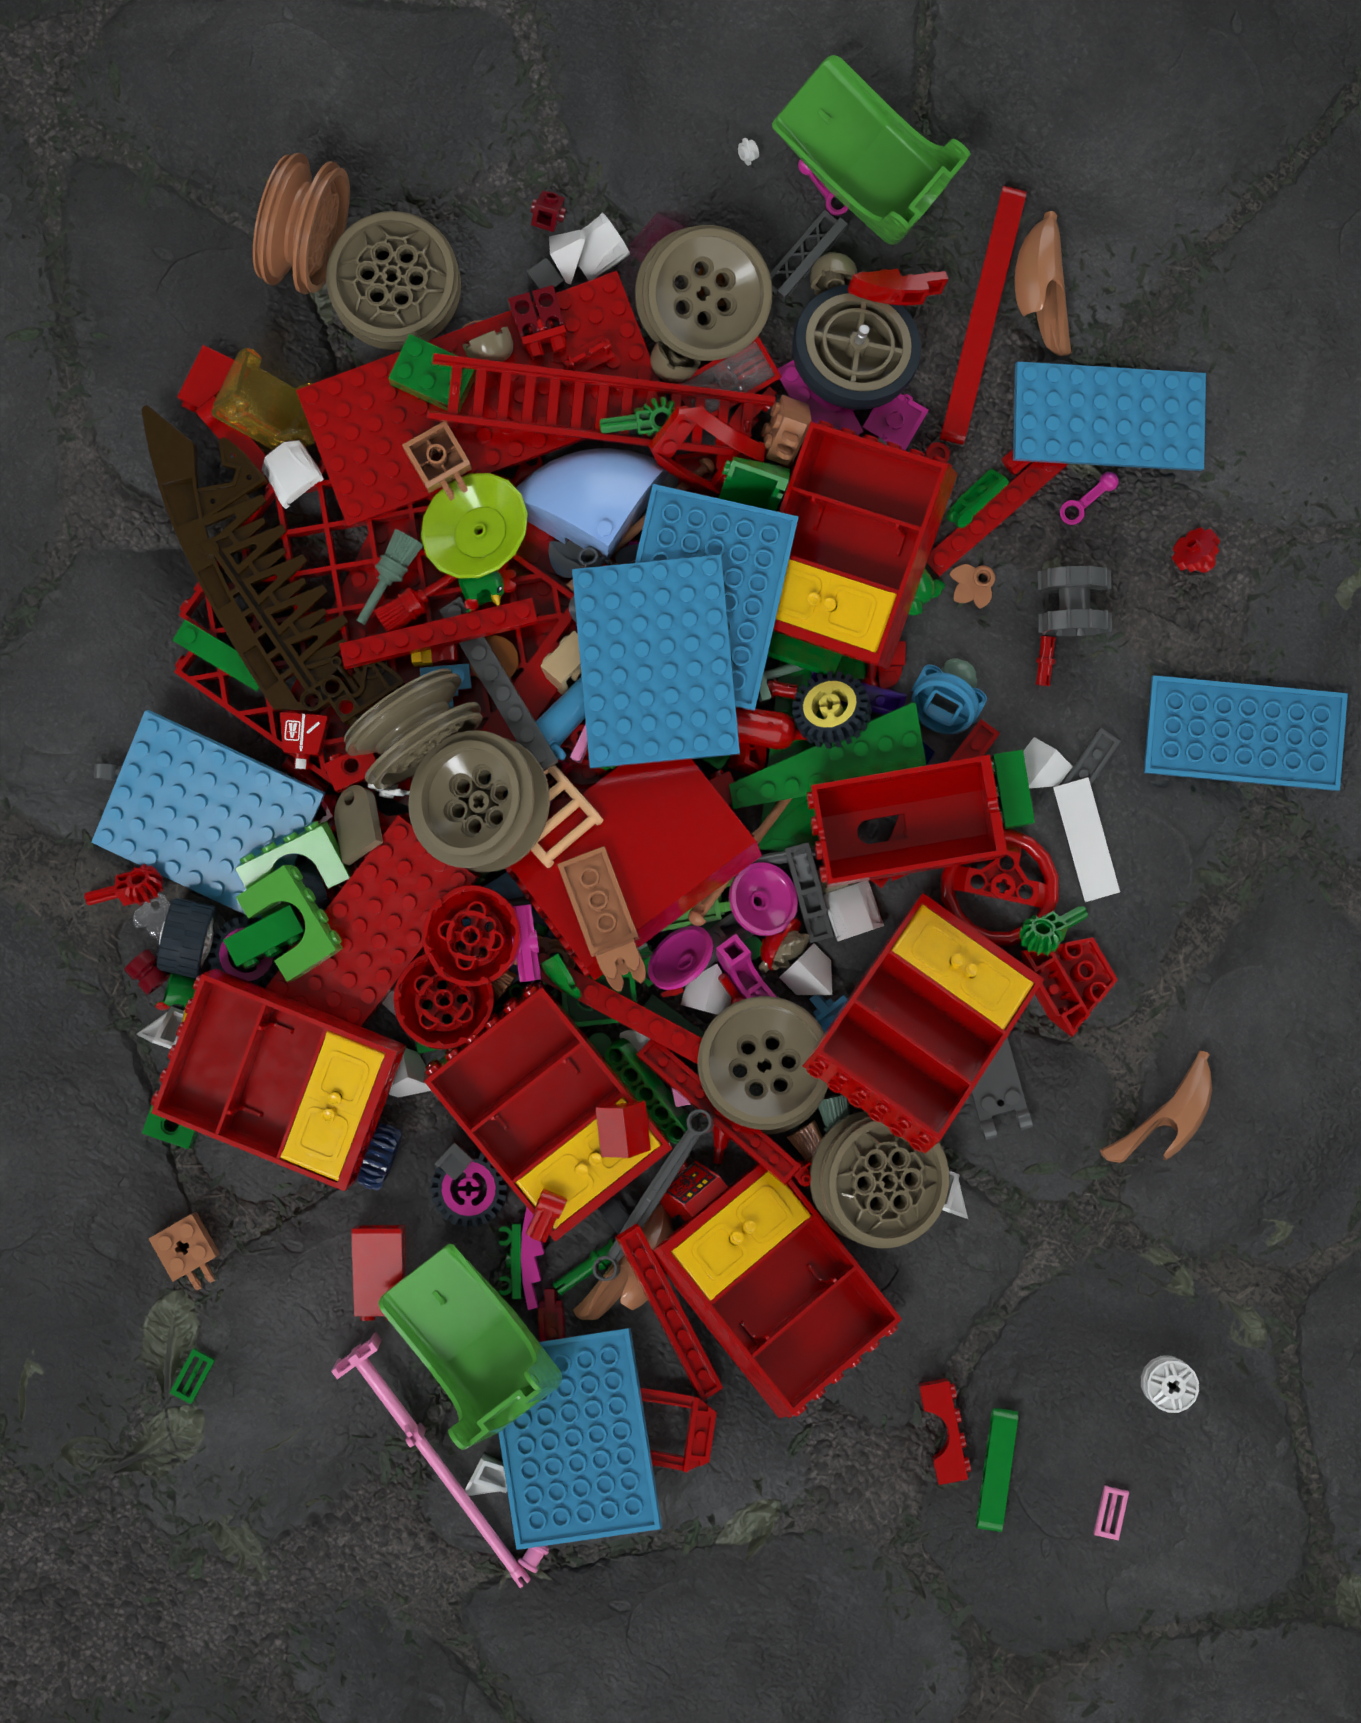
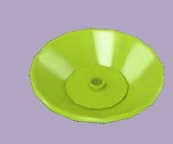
(453, 526)

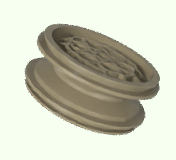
(745, 291)
(386, 322)
(410, 726)
(754, 1023)
(846, 1208)

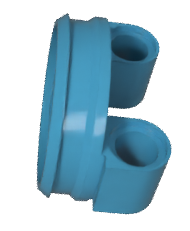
(953, 688)

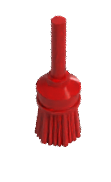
(409, 605)

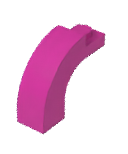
(737, 964)

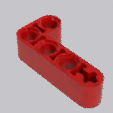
(223, 430)

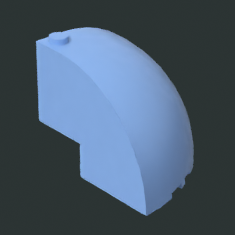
(591, 496)

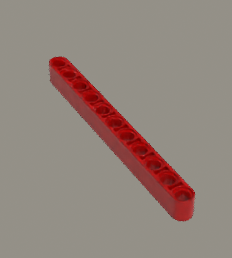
(983, 315)

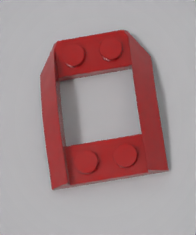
(679, 427)
(699, 1430)

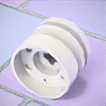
(1159, 1373)

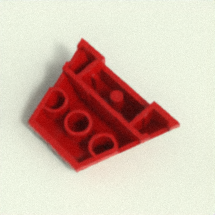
(1073, 981)

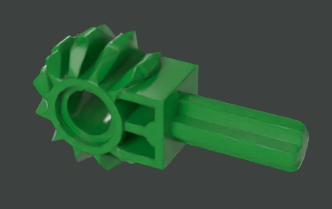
(641, 420)
(1048, 931)

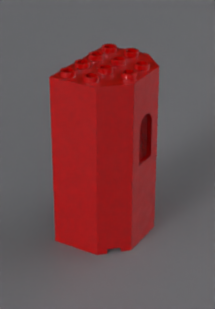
(946, 811)

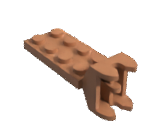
(603, 916)

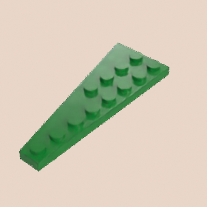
(885, 746)

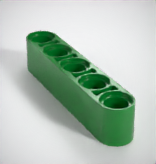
(637, 1086)
(997, 1469)

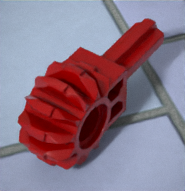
(130, 887)

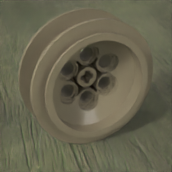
(440, 795)

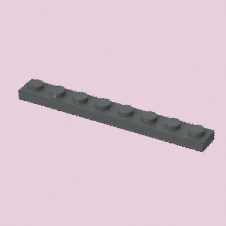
(503, 692)

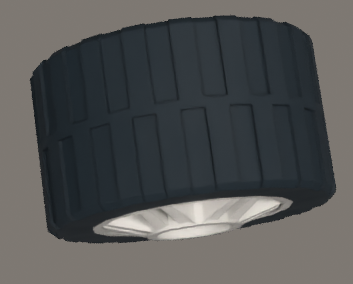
(186, 938)

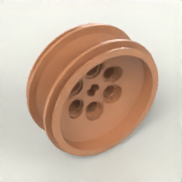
(300, 222)

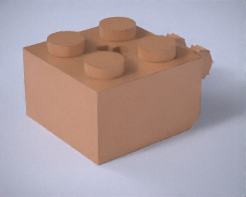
(786, 430)
(438, 473)
(200, 1250)

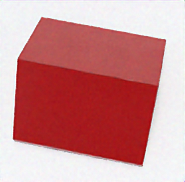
(623, 1129)

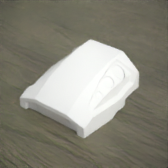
(601, 248)
(291, 471)
(852, 910)

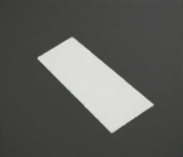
(1086, 839)

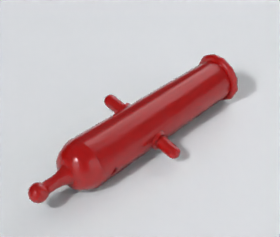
(766, 728)

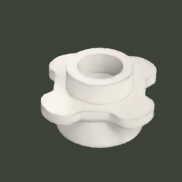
(748, 151)

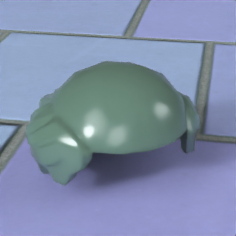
(961, 669)

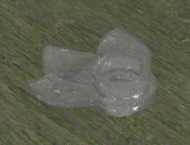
(152, 917)

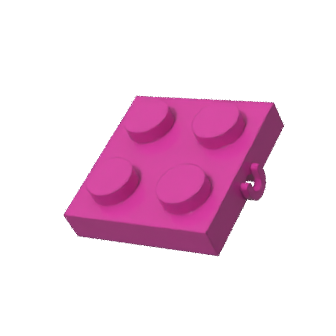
(896, 420)

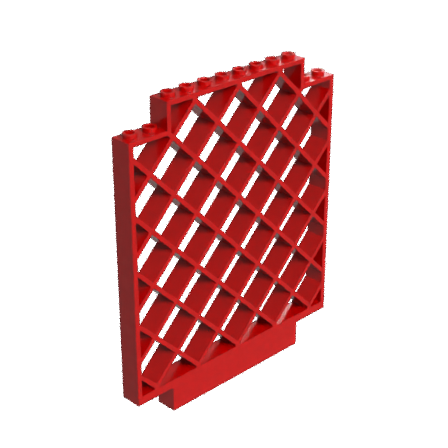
(531, 684)

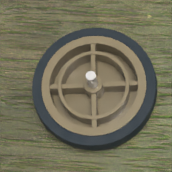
(855, 349)

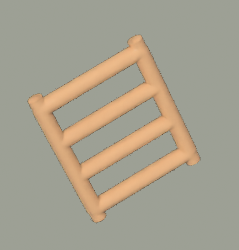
(578, 801)

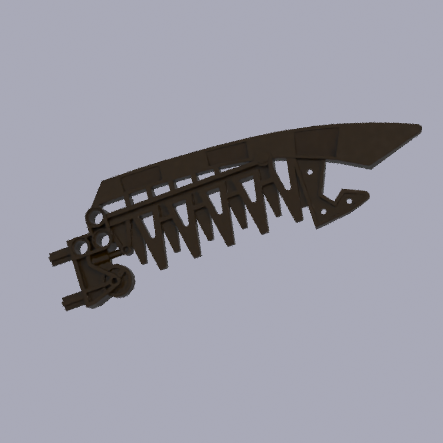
(190, 513)

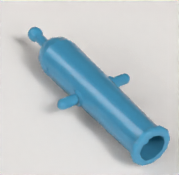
(561, 720)

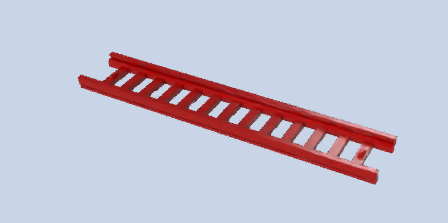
(580, 379)

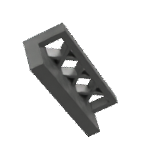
(822, 247)

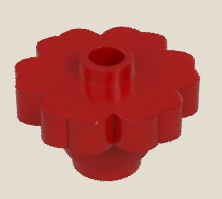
(1196, 550)

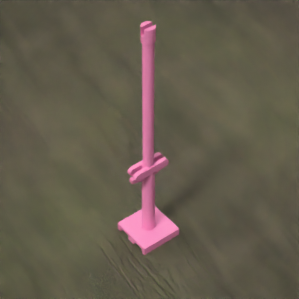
(415, 1436)

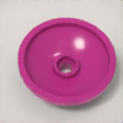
(774, 894)
(680, 957)

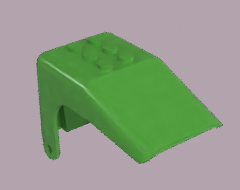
(866, 150)
(470, 1344)

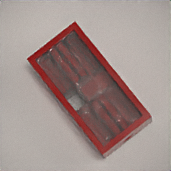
(743, 372)

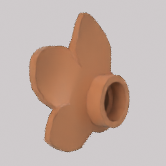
(969, 585)

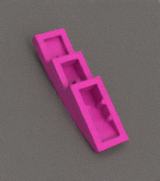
(530, 1269)

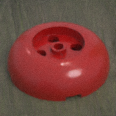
(444, 932)
(419, 984)

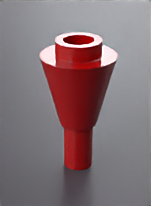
(720, 1143)

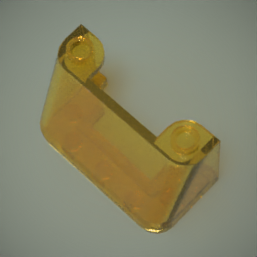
(261, 404)

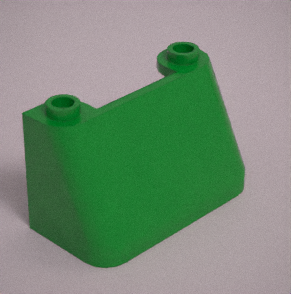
(754, 483)

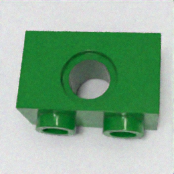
(157, 1128)

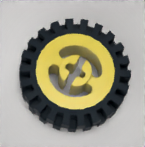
(827, 696)

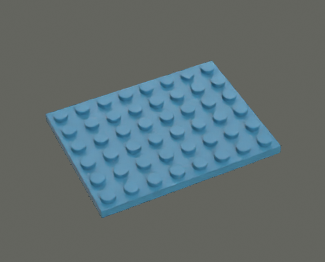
(754, 563)
(655, 661)
(200, 809)
(583, 1452)

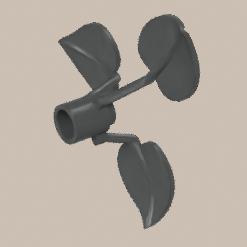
(572, 556)

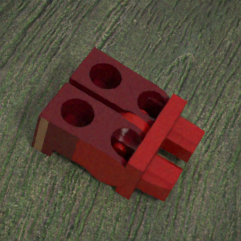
(541, 329)

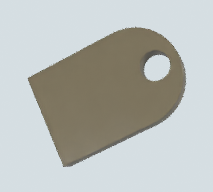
(357, 823)

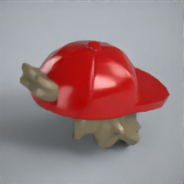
(782, 947)

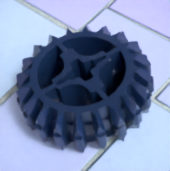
(379, 1157)

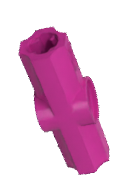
(527, 957)

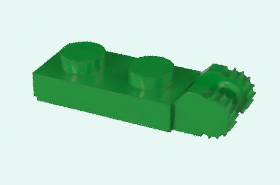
(976, 498)

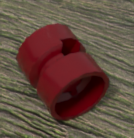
(145, 970)

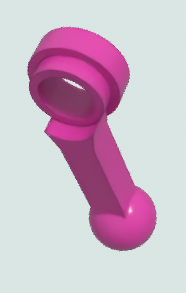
(825, 192)
(1107, 482)

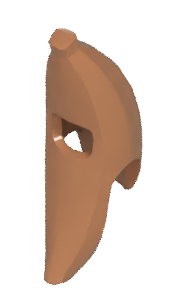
(1041, 283)
(1182, 1113)
(626, 1284)

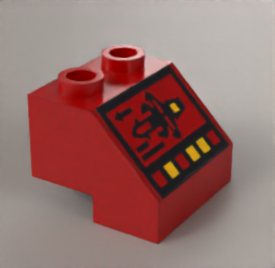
(692, 1191)

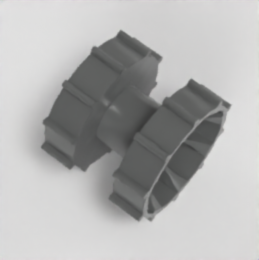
(1074, 589)

